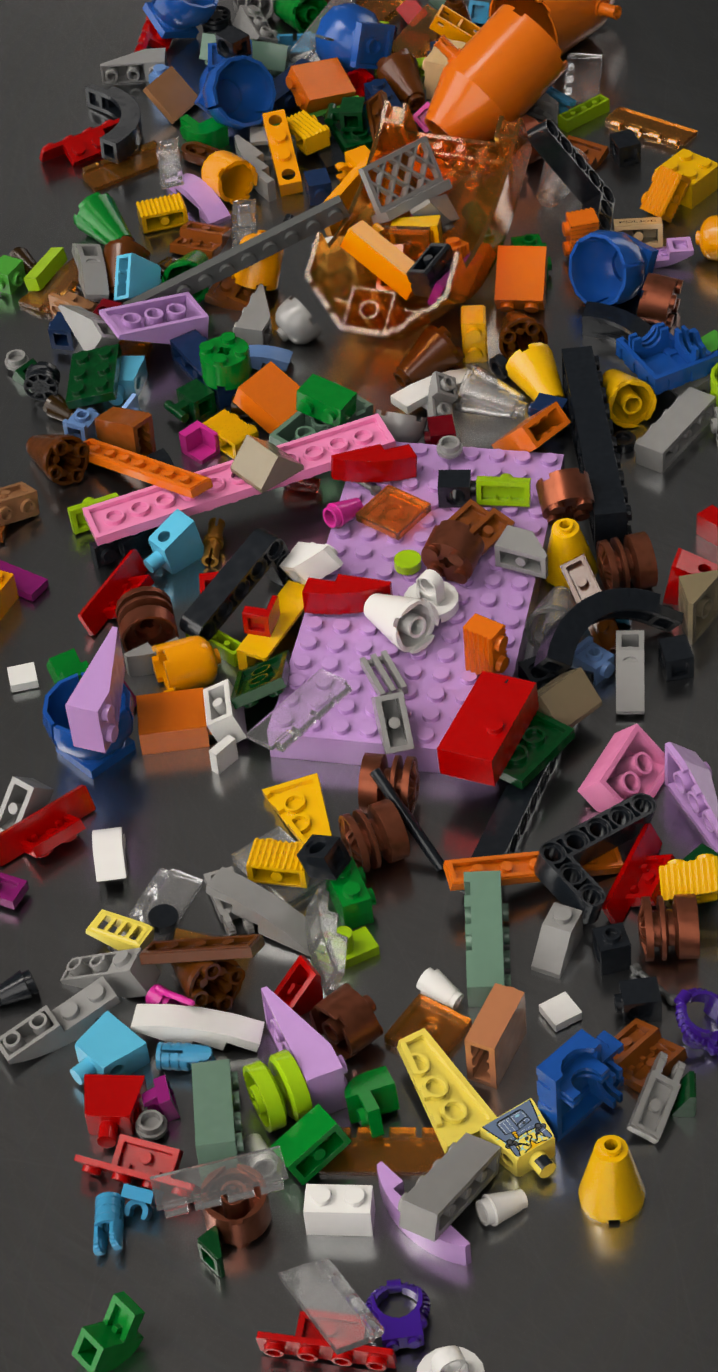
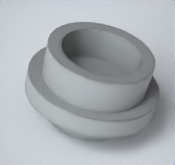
(15, 359)
(449, 447)
(151, 1125)

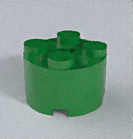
(225, 361)

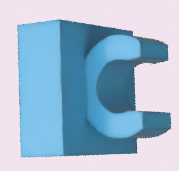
(479, 11)
(139, 1197)

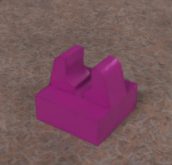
(162, 1099)

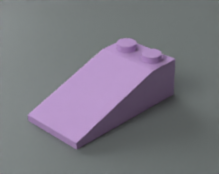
(157, 319)
(96, 700)
(312, 1052)

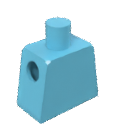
(134, 276)
(131, 378)
(174, 544)
(109, 1050)

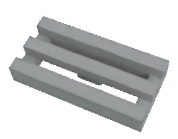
(377, 662)

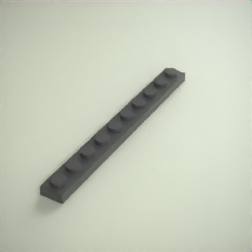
(251, 251)

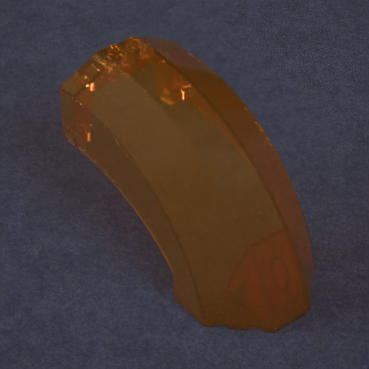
(485, 196)

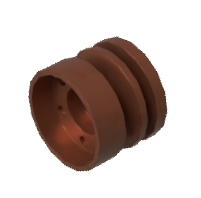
(633, 562)
(144, 617)
(403, 778)
(375, 836)
(670, 927)

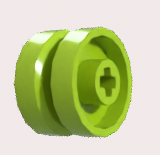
(277, 1090)

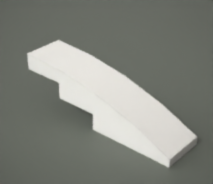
(416, 394)
(197, 1024)

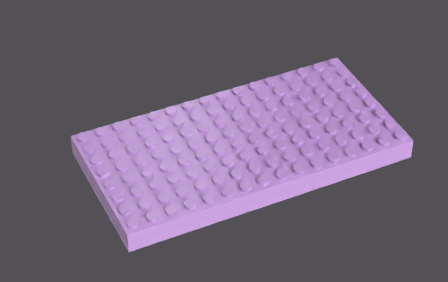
(437, 674)

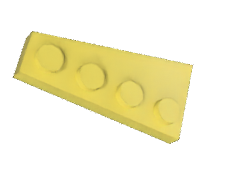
(443, 1090)

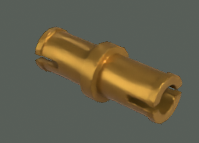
(213, 542)

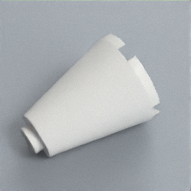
(403, 620)

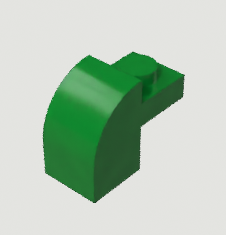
(206, 132)
(65, 665)
(370, 1097)
(113, 1340)

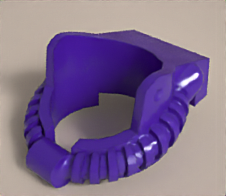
(693, 1035)
(406, 1330)

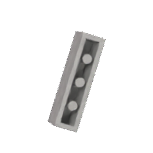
(675, 430)
(449, 1186)

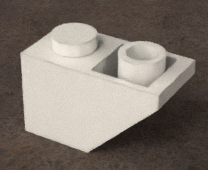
(310, 561)

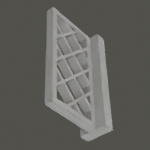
(415, 196)

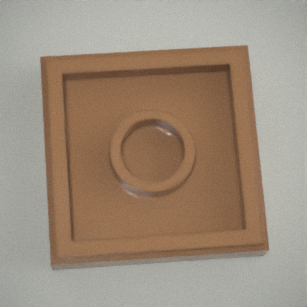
(171, 94)

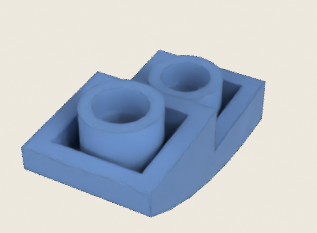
(264, 354)

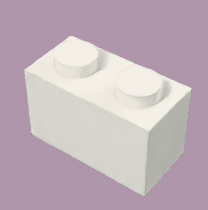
(221, 714)
(339, 1210)

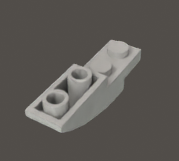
(92, 271)
(54, 1029)

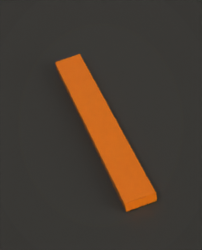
(147, 469)

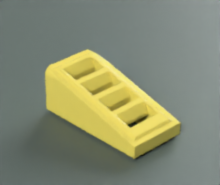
(143, 932)

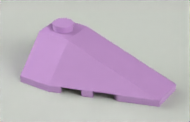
(693, 788)

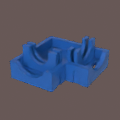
(665, 358)
(579, 1080)

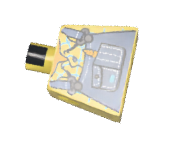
(523, 1139)

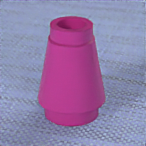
(341, 512)

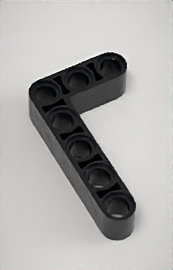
(573, 170)
(255, 558)
(562, 857)

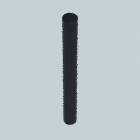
(408, 819)

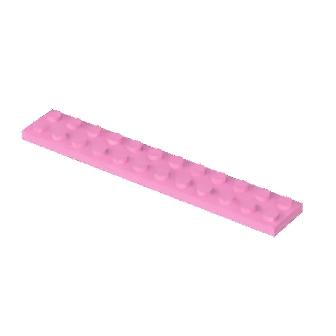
(153, 505)

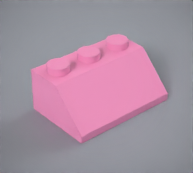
(625, 768)

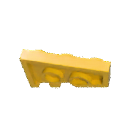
(301, 806)

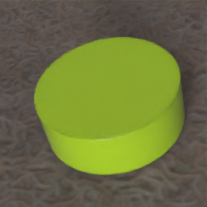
(407, 562)

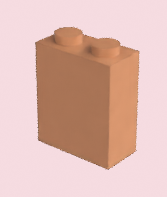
(495, 1035)

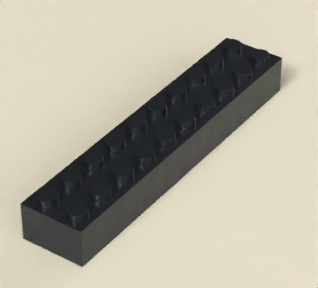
(594, 444)

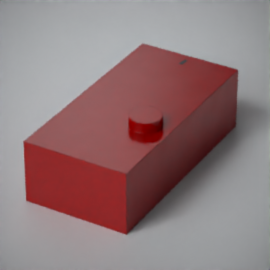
(488, 728)

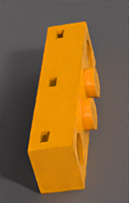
(454, 25)
(282, 152)

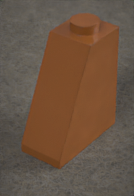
(127, 429)

